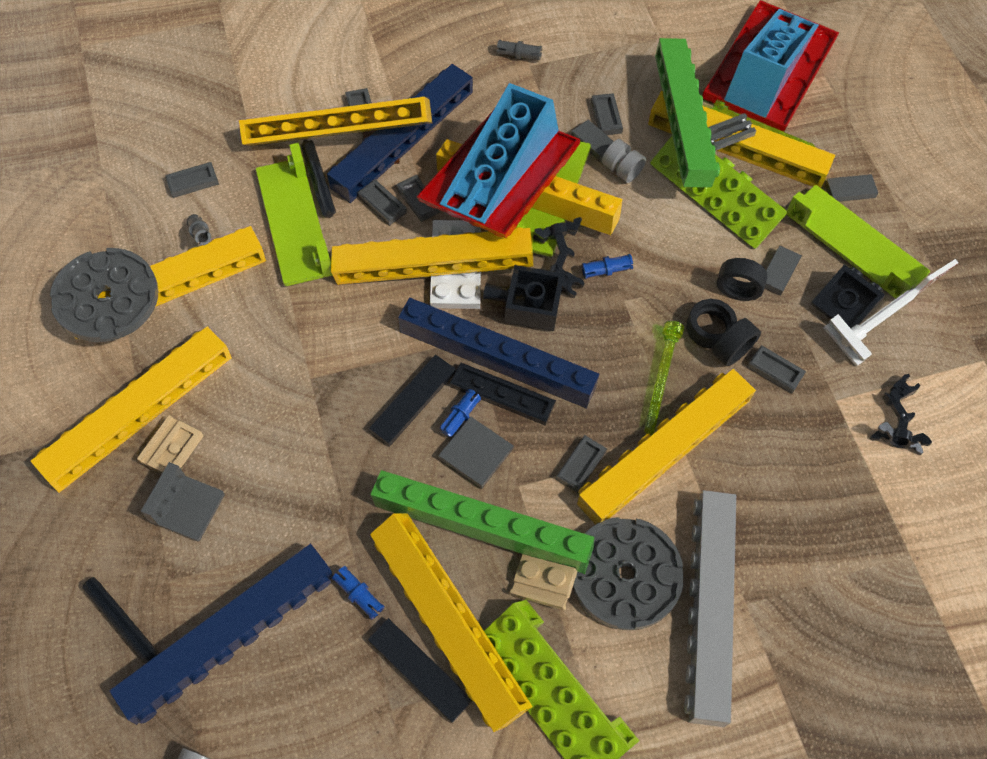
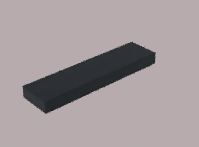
(503, 393)
(412, 400)
(420, 670)

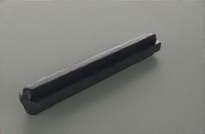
(318, 178)
(120, 620)

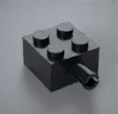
(530, 298)

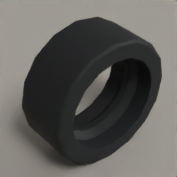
(745, 269)
(709, 306)
(736, 342)

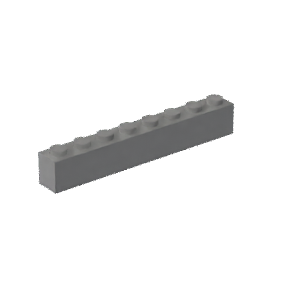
(712, 610)

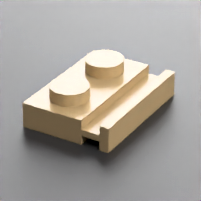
(170, 444)
(543, 582)

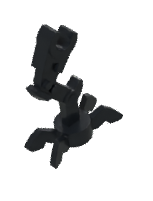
(557, 232)
(901, 436)

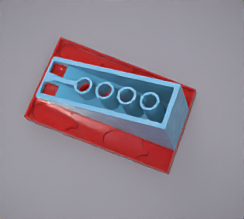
(771, 65)
(503, 164)

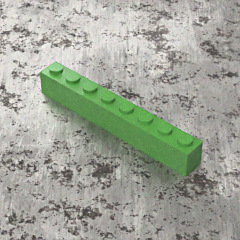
(686, 113)
(483, 521)

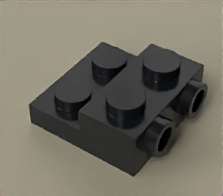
(848, 296)

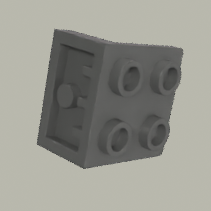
(182, 503)

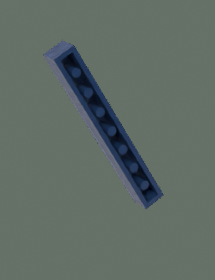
(386, 146)
(498, 352)
(221, 635)

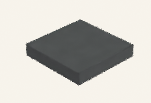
(476, 452)

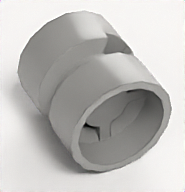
(626, 162)

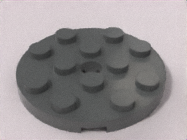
(108, 318)
(656, 580)

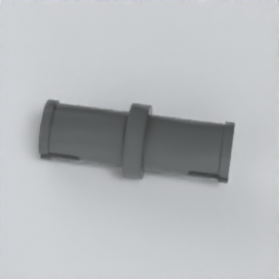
(519, 50)
(198, 229)

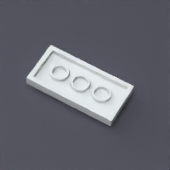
(455, 290)

